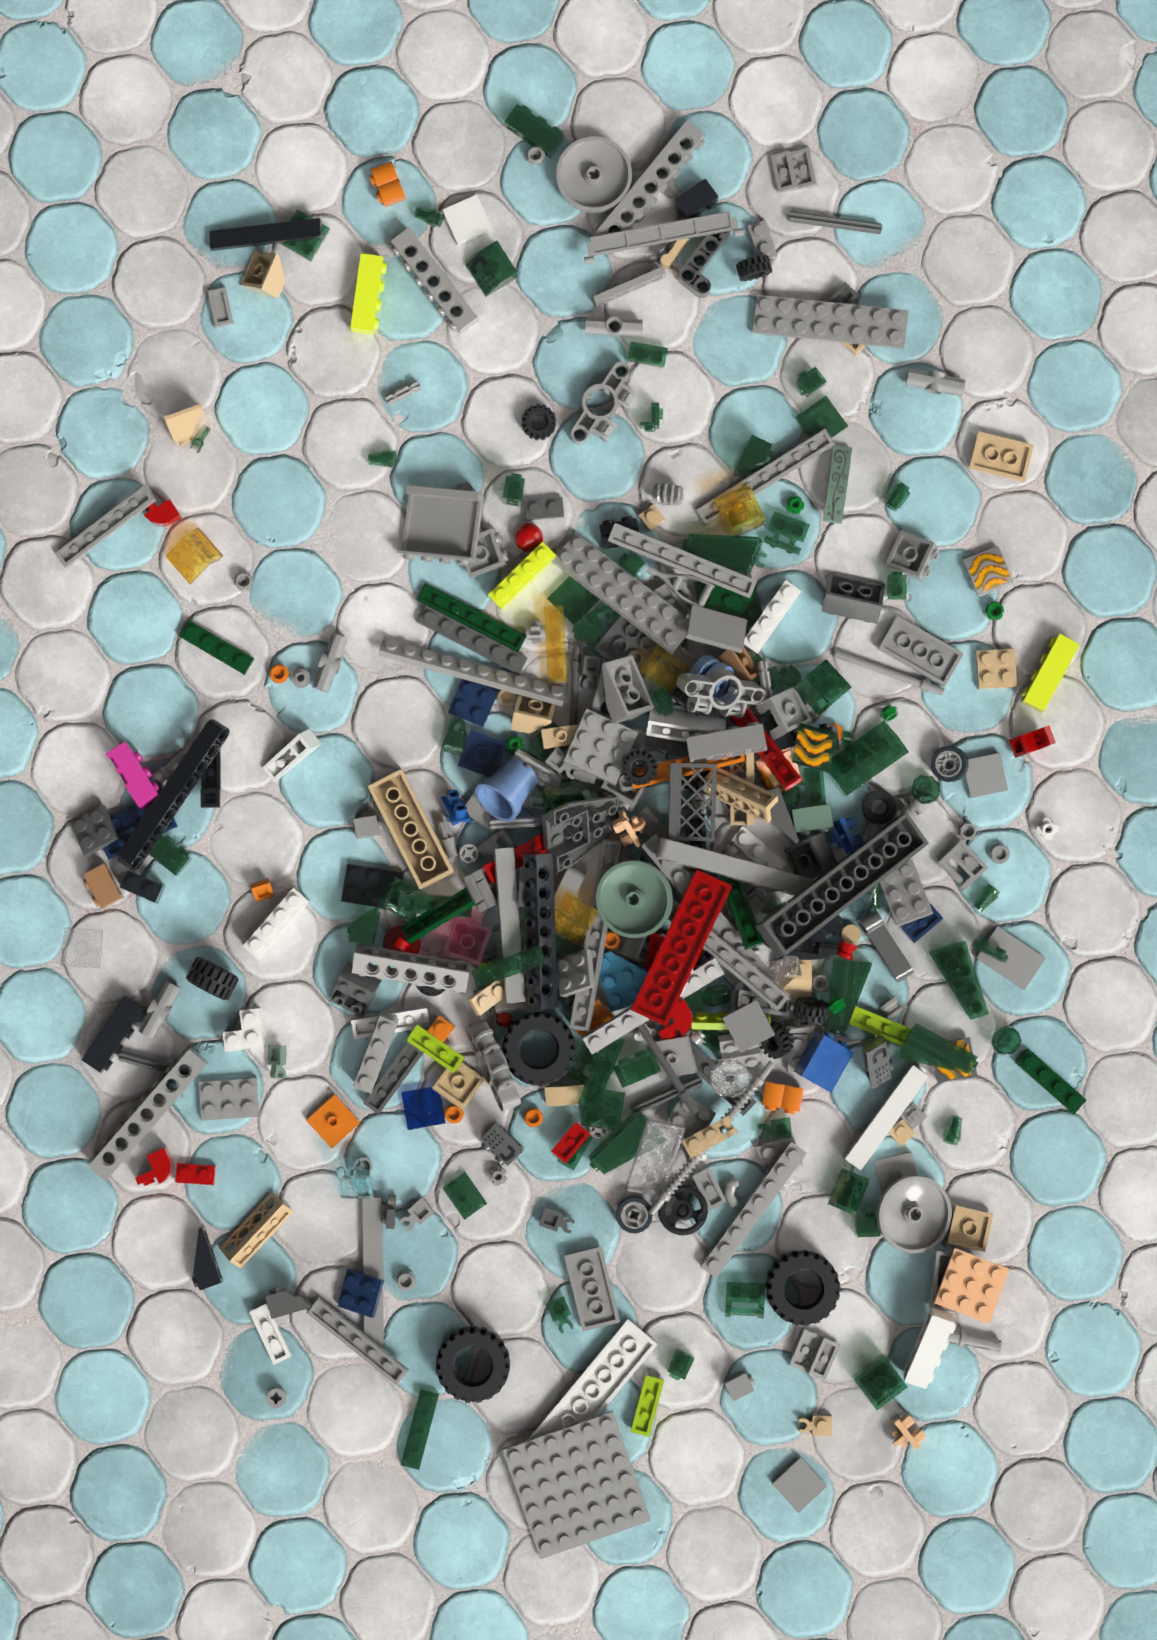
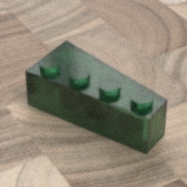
(958, 970)

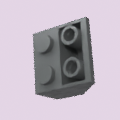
(354, 991)

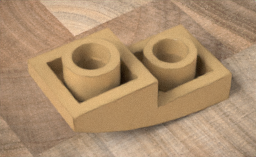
(563, 1095)

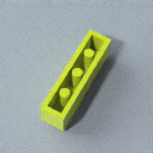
(367, 294)
(522, 576)
(1050, 672)

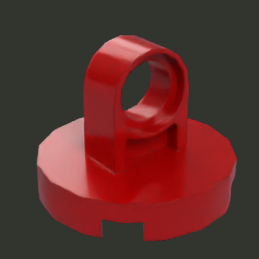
(395, 940)

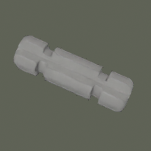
(403, 392)
(764, 676)

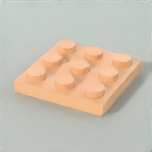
(971, 1285)

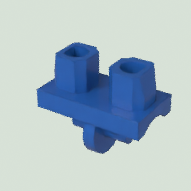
(454, 808)
(843, 835)

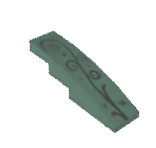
(837, 484)

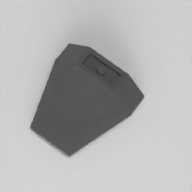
(578, 828)

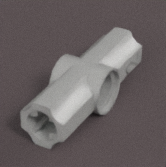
(627, 327)
(935, 382)
(330, 663)
(159, 1009)

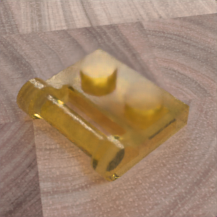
(660, 673)

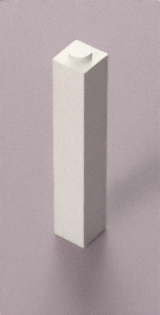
(886, 1116)

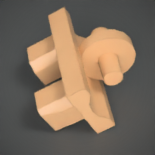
(631, 835)
(903, 1424)

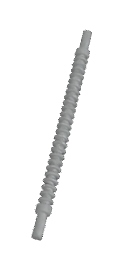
(665, 1195)

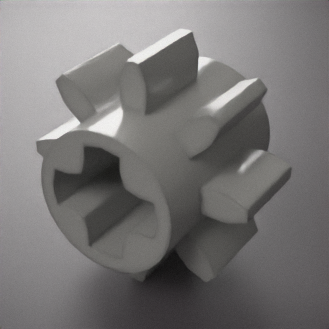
(535, 632)

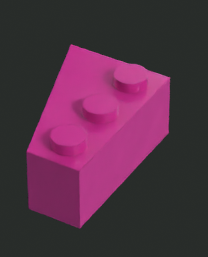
(134, 775)

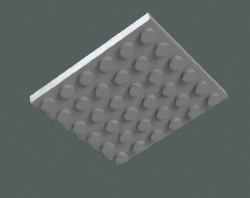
(576, 1484)

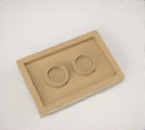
(1001, 456)

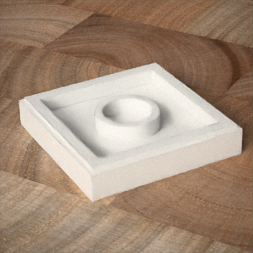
(467, 219)

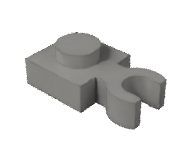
(555, 762)
(419, 1212)

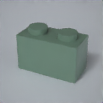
(812, 819)

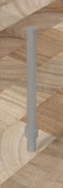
(924, 685)

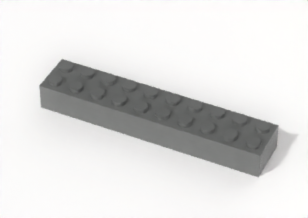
(841, 885)

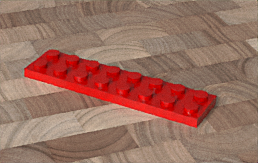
(681, 948)

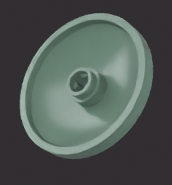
(634, 899)

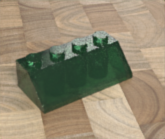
(866, 758)

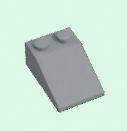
(625, 690)

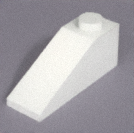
(291, 755)

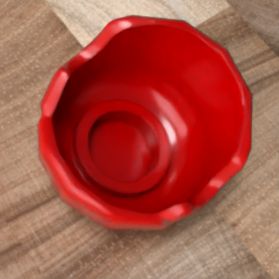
(528, 537)

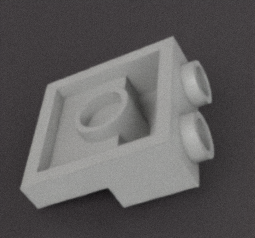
(488, 555)
(912, 555)
(624, 791)
(729, 1049)

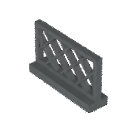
(675, 802)

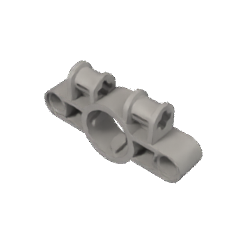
(612, 386)
(732, 703)
(493, 1065)

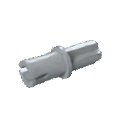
(448, 839)

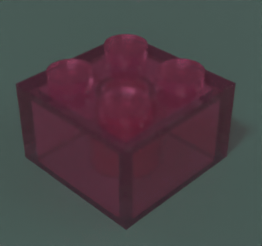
(467, 941)

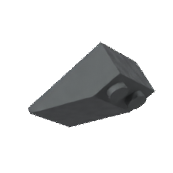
(781, 819)

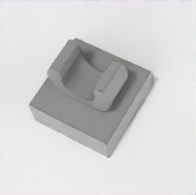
(913, 1116)

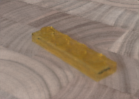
(555, 644)

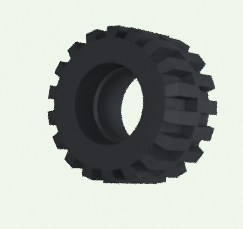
(212, 978)

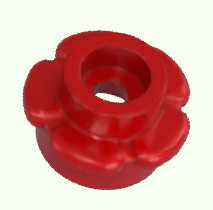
(504, 1019)

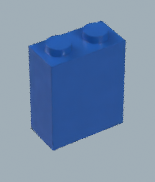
(824, 1061)

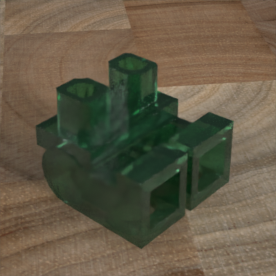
(556, 796)

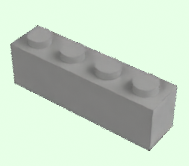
(726, 743)
(375, 1052)

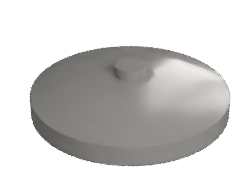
(594, 174)
(914, 1214)

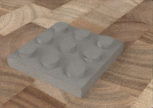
(600, 746)

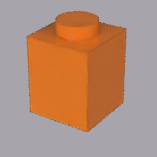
(441, 1028)

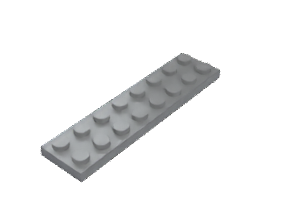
(830, 321)
(623, 593)

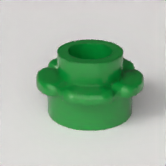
(794, 510)
(999, 611)
(889, 713)
(512, 739)
(836, 1005)

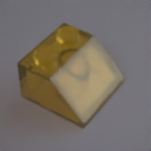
(739, 511)

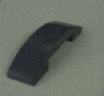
(211, 784)
(818, 953)

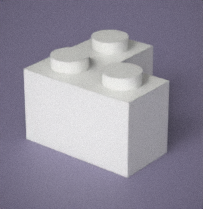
(251, 1034)

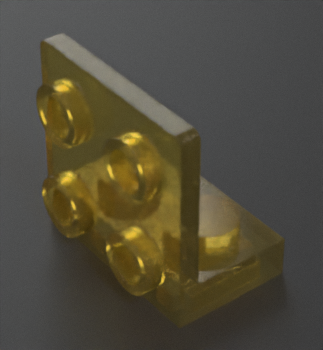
(193, 554)
(574, 918)

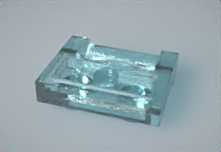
(361, 1183)

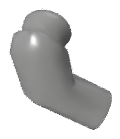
(729, 1190)

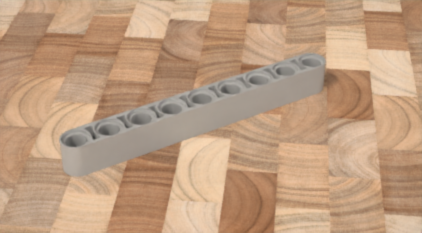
(731, 867)

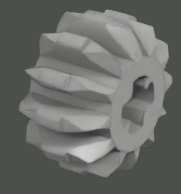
(667, 494)

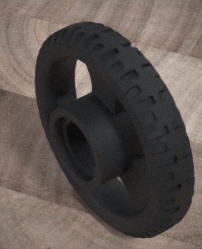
(698, 1215)

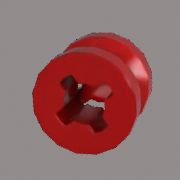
(846, 950)

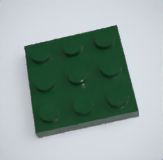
(731, 603)

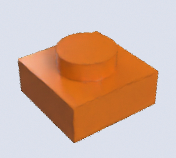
(262, 890)

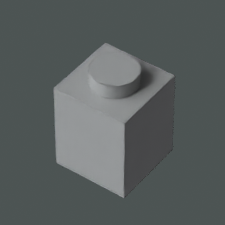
(368, 827)
(740, 1385)

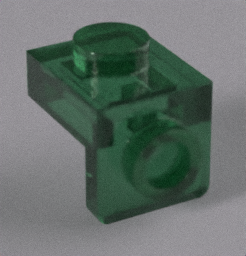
(656, 415)
(896, 586)

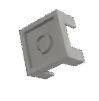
(787, 710)

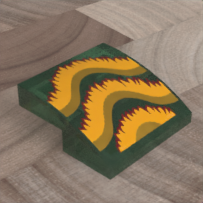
(814, 747)

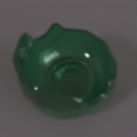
(925, 789)
(1006, 1040)

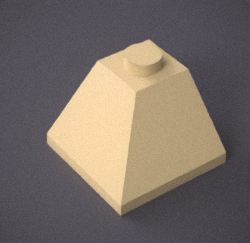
(264, 274)
(185, 424)
(531, 714)
(801, 985)

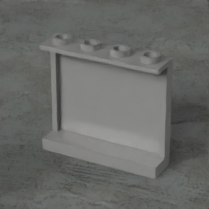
(441, 525)

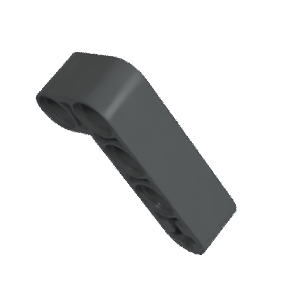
(696, 270)
(884, 944)

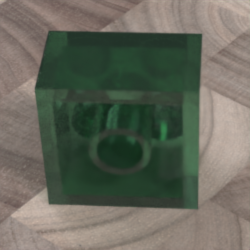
(822, 687)
(879, 1381)

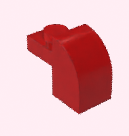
(162, 515)
(1032, 741)
(682, 1020)
(161, 1168)

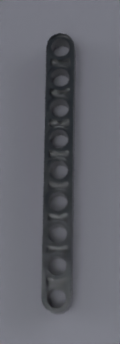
(173, 794)

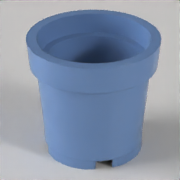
(506, 790)

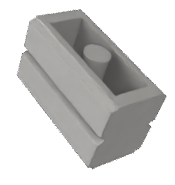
(481, 890)

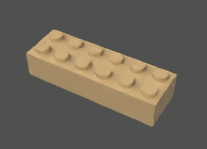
(411, 829)

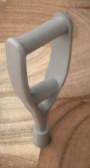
(677, 581)

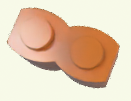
(388, 184)
(782, 1096)

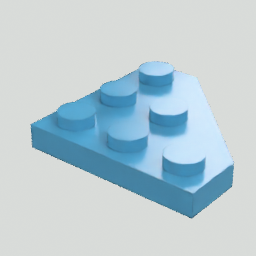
(620, 980)

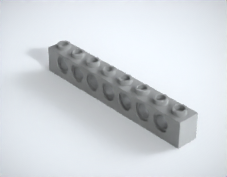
(687, 133)
(104, 1167)

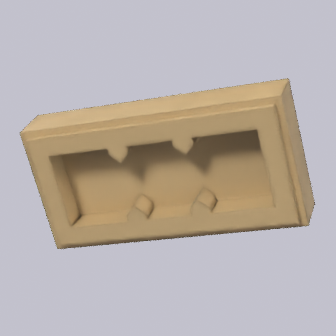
(558, 736)

